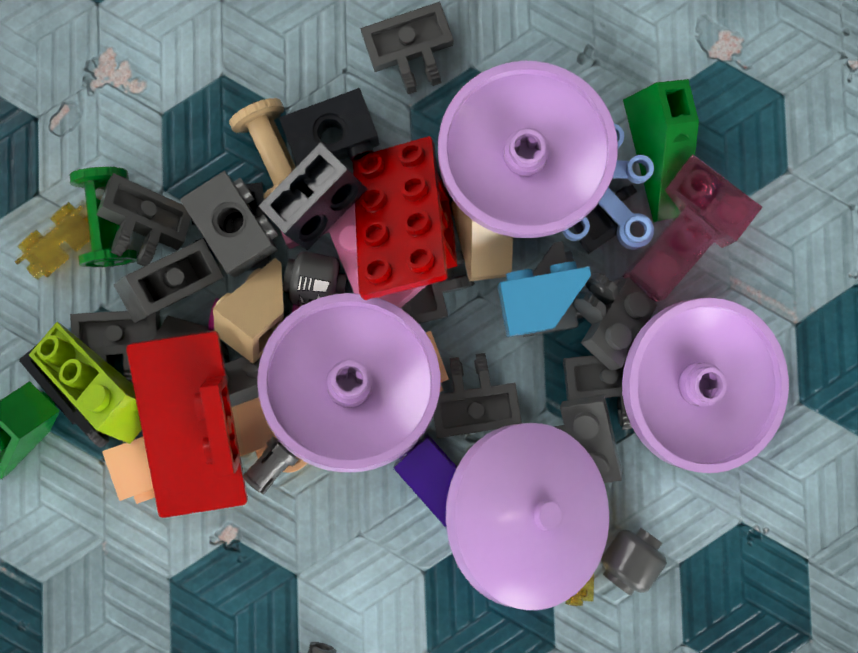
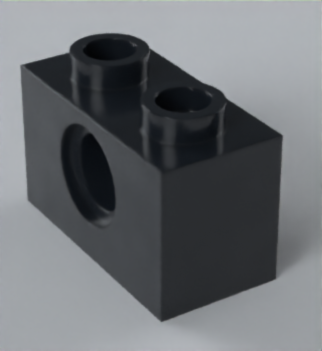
(344, 112)

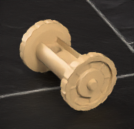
(259, 122)

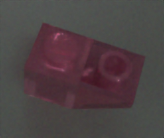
(713, 199)
(672, 254)

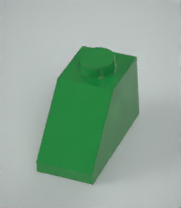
(24, 422)

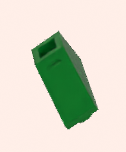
(666, 131)

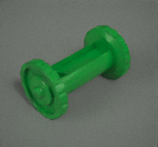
(100, 230)

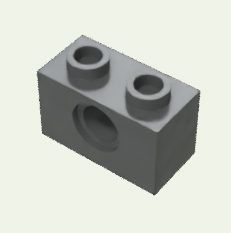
(210, 207)
(168, 280)

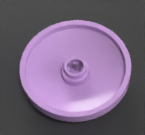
(527, 149)
(348, 382)
(705, 385)
(527, 516)

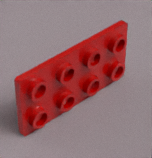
(402, 220)
(187, 423)

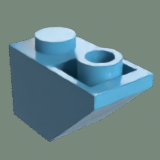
(539, 301)

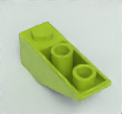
(89, 383)

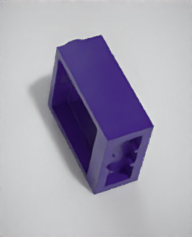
(428, 474)

